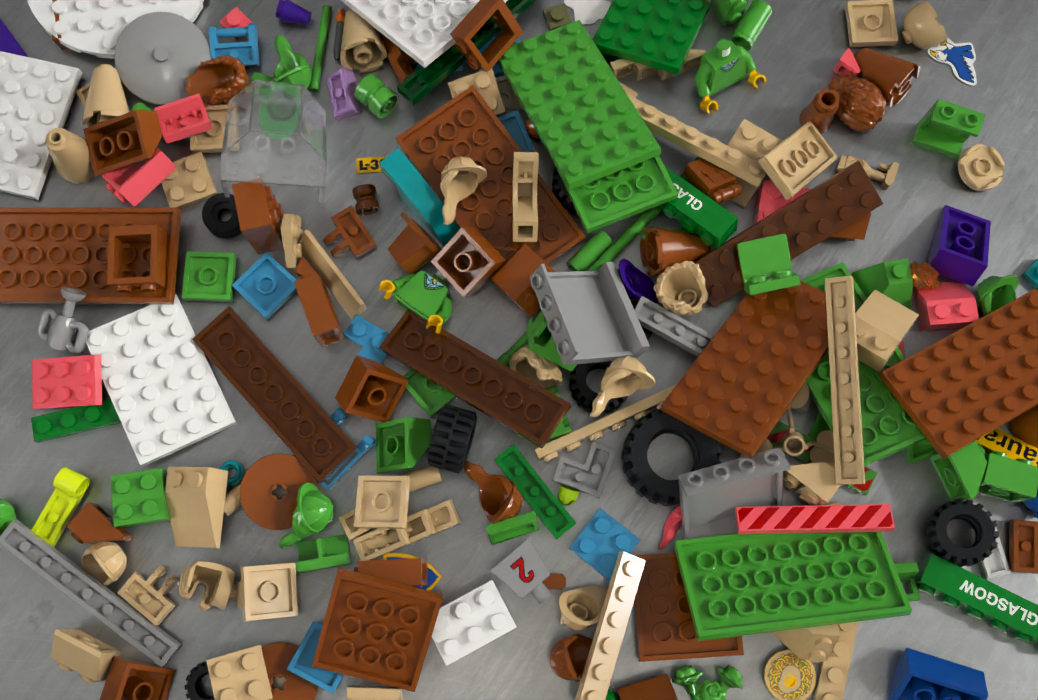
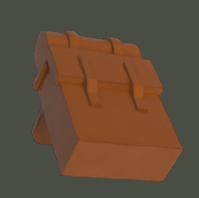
(712, 180)

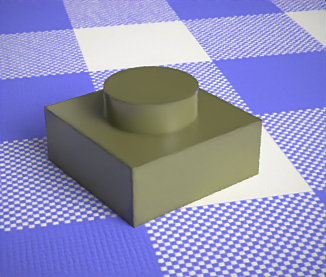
(556, 16)

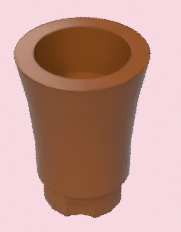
(821, 110)

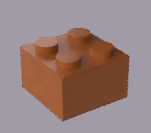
(468, 261)

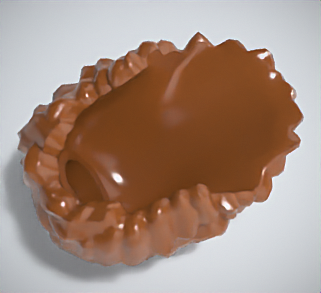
(218, 80)
(859, 102)

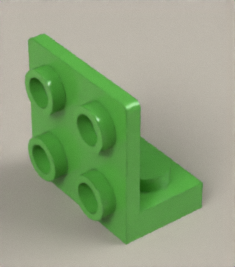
(766, 264)

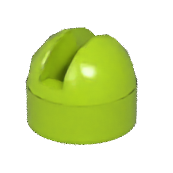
(567, 495)

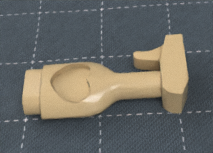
(886, 178)

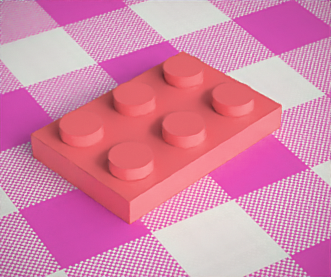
(66, 382)

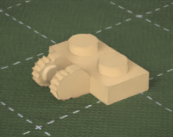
(291, 235)
(147, 598)

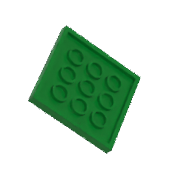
(652, 31)

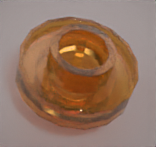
(924, 276)

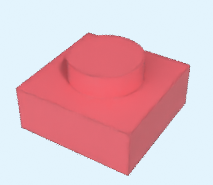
(235, 19)

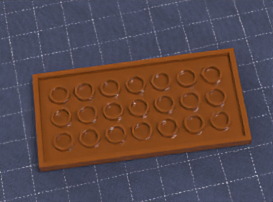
(472, 130)
(70, 249)
(753, 367)
(972, 377)

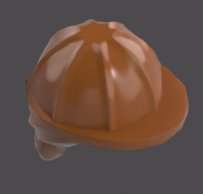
(497, 494)
(570, 656)

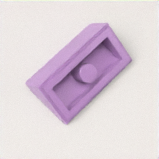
(341, 91)

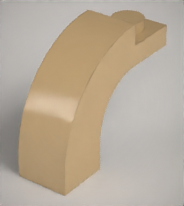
(525, 197)

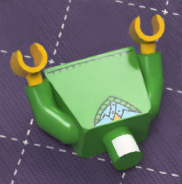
(722, 68)
(423, 295)

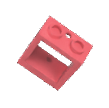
(139, 179)

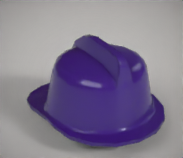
(636, 282)

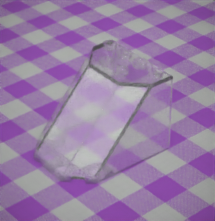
(274, 137)

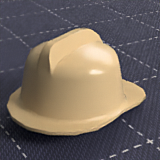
(581, 606)

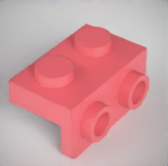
(183, 118)

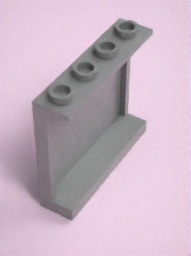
(589, 314)
(714, 492)

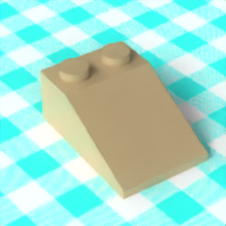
(755, 144)
(881, 328)
(196, 505)

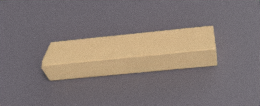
(331, 275)

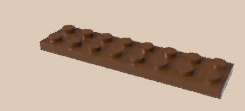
(804, 221)
(476, 378)
(275, 394)

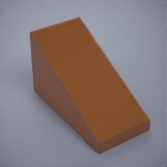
(304, 268)

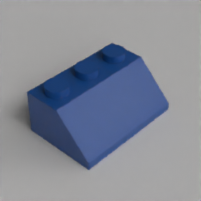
(932, 678)

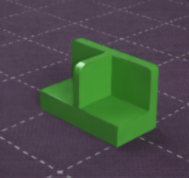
(323, 553)

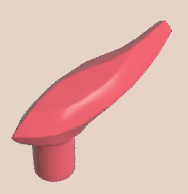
(671, 527)

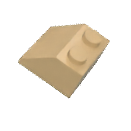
(812, 642)
(83, 653)

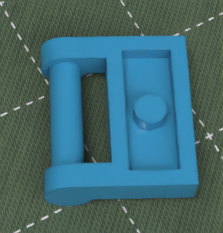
(245, 51)

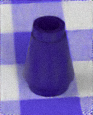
(292, 13)

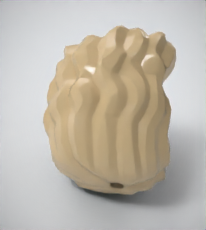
(681, 288)
(536, 368)

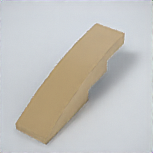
(625, 67)
(419, 526)

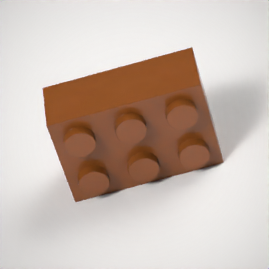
(259, 216)

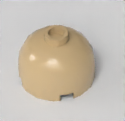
(922, 27)

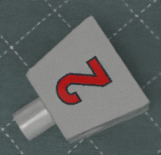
(524, 572)

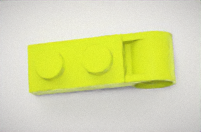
(61, 506)

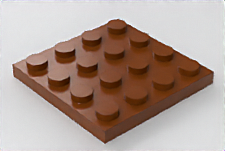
(665, 619)
(377, 629)

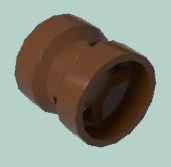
(365, 199)

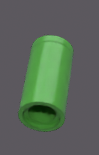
(751, 24)

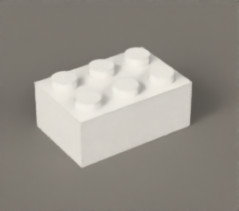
(471, 622)

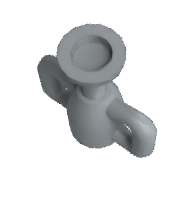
(64, 325)

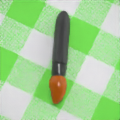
(338, 34)

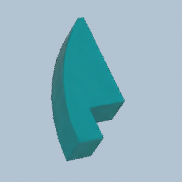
(418, 195)

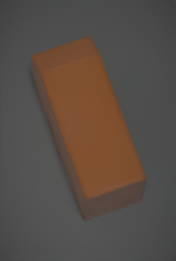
(555, 581)

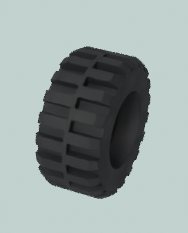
(635, 459)

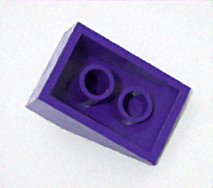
(960, 246)

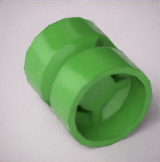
(372, 93)

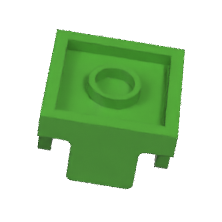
(542, 342)

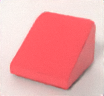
(847, 65)

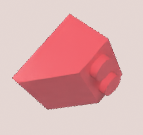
(946, 308)

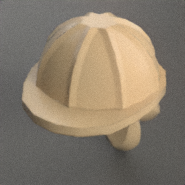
(459, 181)
(621, 380)
(104, 562)

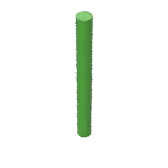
(320, 48)

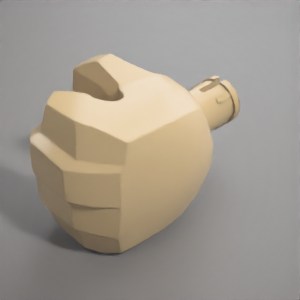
(215, 578)

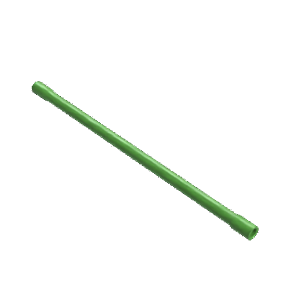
(608, 256)

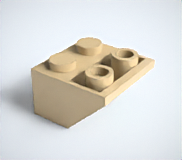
(812, 482)

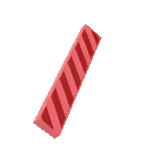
(814, 519)

